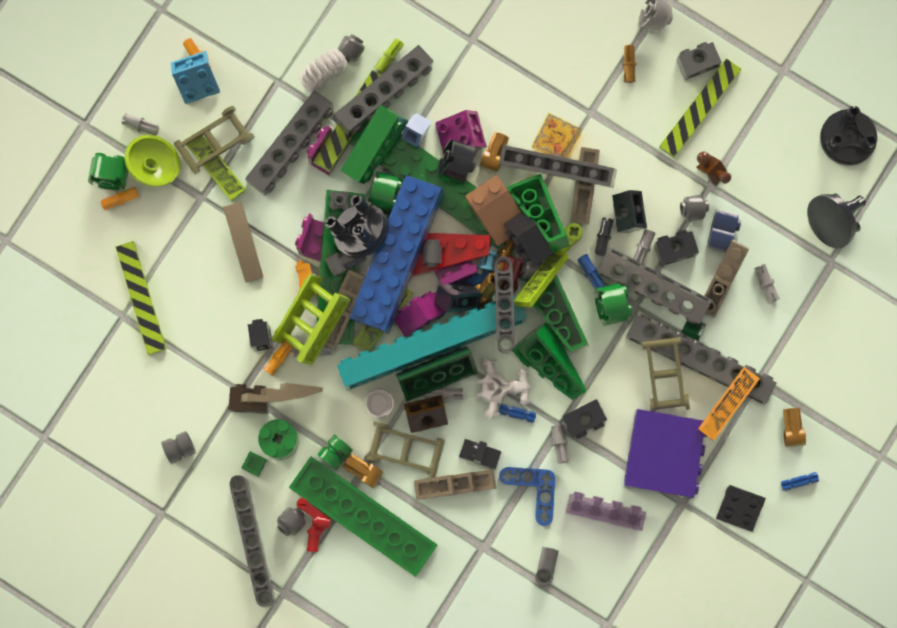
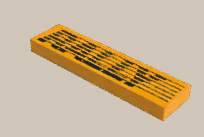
(728, 403)

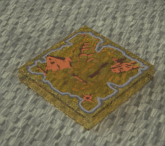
(556, 136)

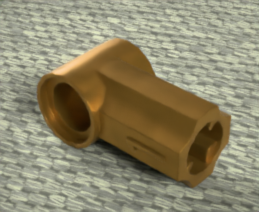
(492, 155)
(487, 288)
(794, 433)
(366, 472)

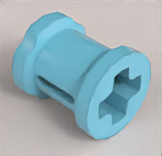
(486, 263)

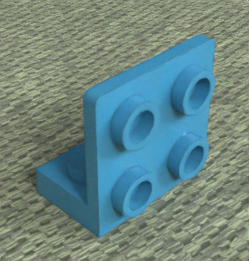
(194, 77)

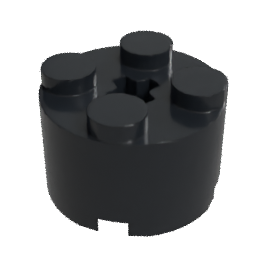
(457, 161)

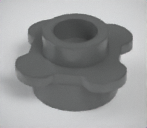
(338, 205)

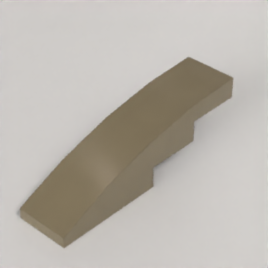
(584, 191)
(243, 241)
(350, 288)
(287, 392)
(455, 484)

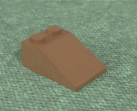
(493, 208)

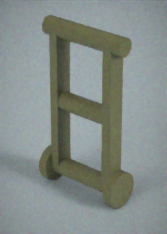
(227, 114)
(654, 404)
(381, 427)

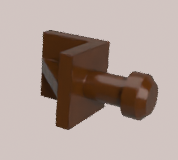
(713, 168)

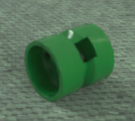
(335, 452)

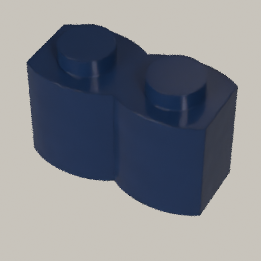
(723, 230)

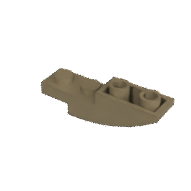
(725, 275)

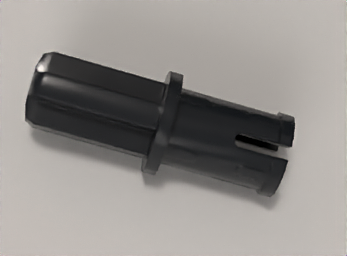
(603, 236)

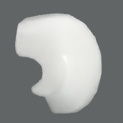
(379, 403)

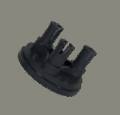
(848, 137)
(834, 219)
(359, 228)

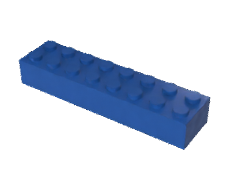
(398, 255)

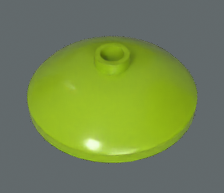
(157, 154)

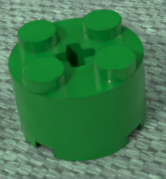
(108, 172)
(383, 191)
(612, 304)
(268, 435)

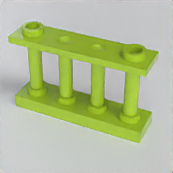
(323, 328)

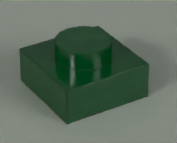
(693, 330)

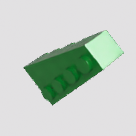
(374, 144)
(535, 201)
(559, 314)

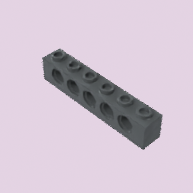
(416, 57)
(314, 102)
(558, 166)
(665, 284)

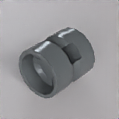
(179, 447)

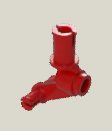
(319, 524)

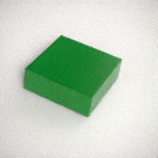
(254, 464)

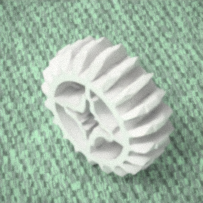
(323, 70)

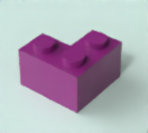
(418, 314)

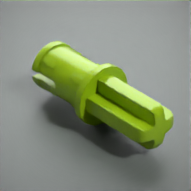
(389, 55)

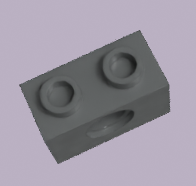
(690, 68)

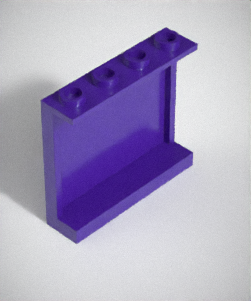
(665, 454)

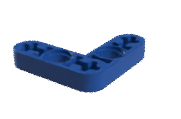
(536, 482)

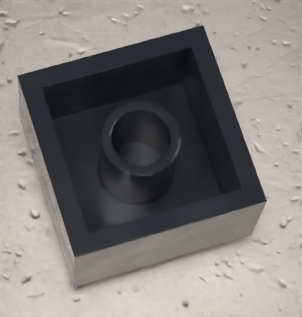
(527, 239)

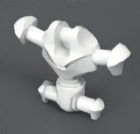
(495, 388)

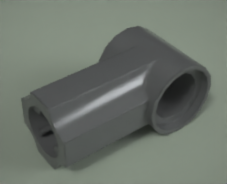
(340, 263)
(547, 564)

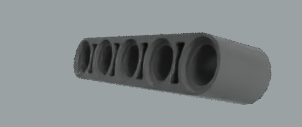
(500, 295)

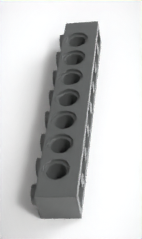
(690, 361)

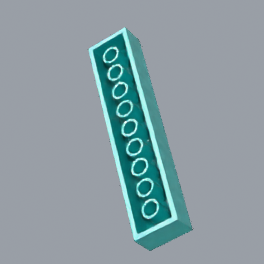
(425, 345)

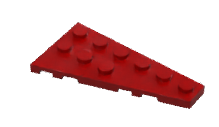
(455, 250)

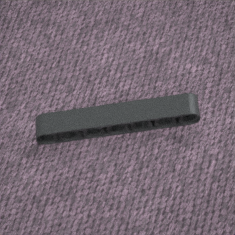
(245, 533)

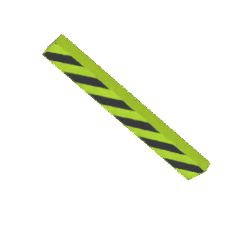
(700, 108)
(338, 139)
(141, 298)

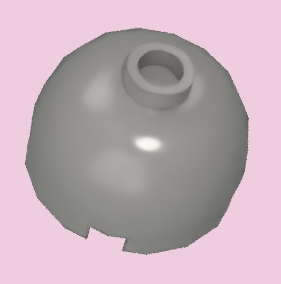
(656, 15)

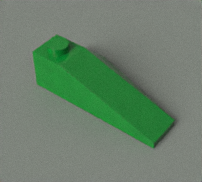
(547, 355)

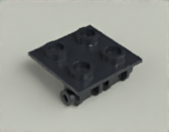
(740, 508)

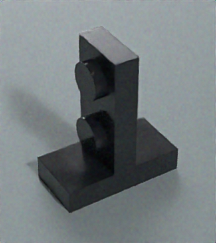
(480, 453)

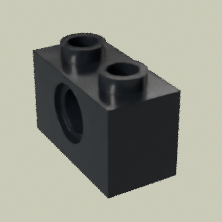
(629, 211)
(667, 255)
(458, 297)
(260, 335)
(593, 411)

